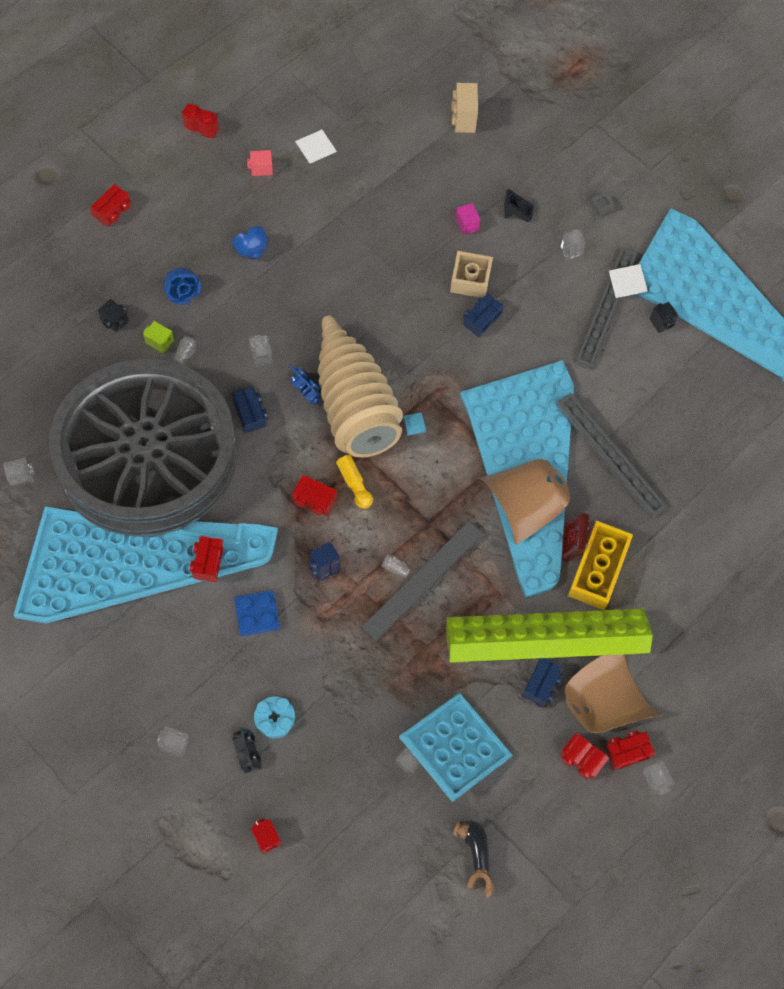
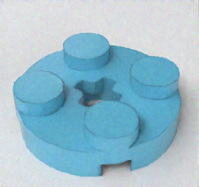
(280, 707)

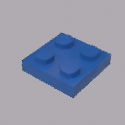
(256, 613)

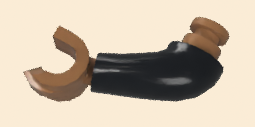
(477, 840)

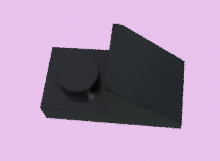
(517, 205)

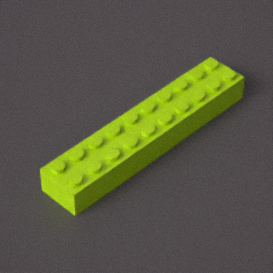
(548, 635)

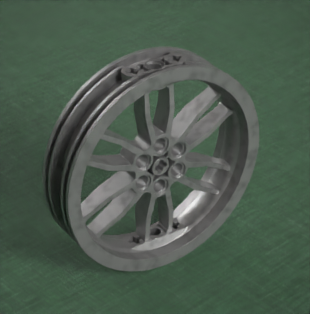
(143, 446)

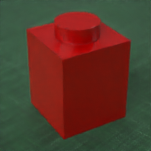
(265, 835)

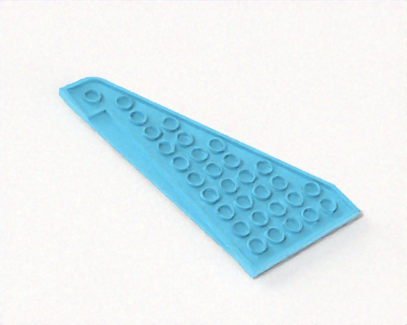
(711, 291)
(516, 424)
(89, 568)

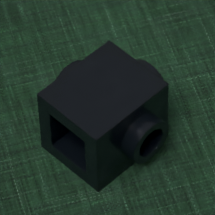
(113, 315)
(663, 317)

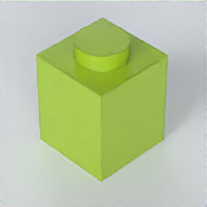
(158, 336)

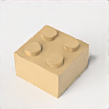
(465, 107)
(471, 274)

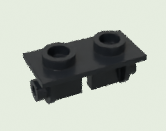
(244, 741)

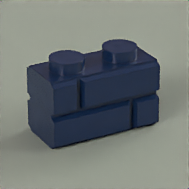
(482, 314)
(249, 409)
(324, 561)
(542, 682)

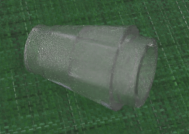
(185, 349)
(395, 566)

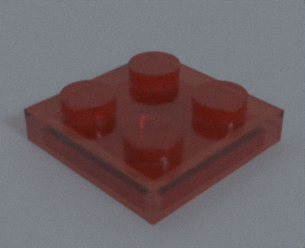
(575, 537)

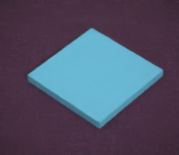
(455, 746)

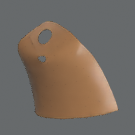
(528, 497)
(608, 693)

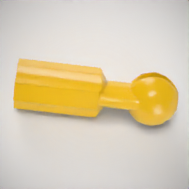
(354, 480)

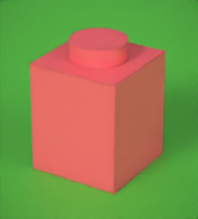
(260, 163)

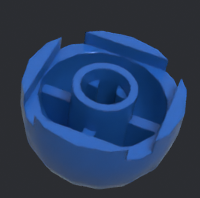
(251, 243)
(181, 285)

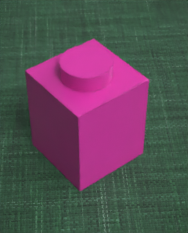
(467, 218)

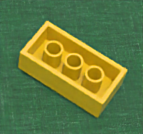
(600, 565)

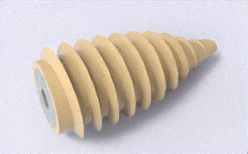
(356, 395)

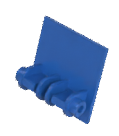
(304, 384)

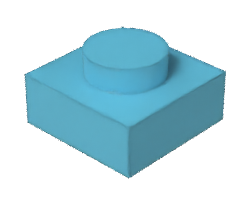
(414, 424)

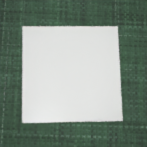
(315, 146)
(628, 281)

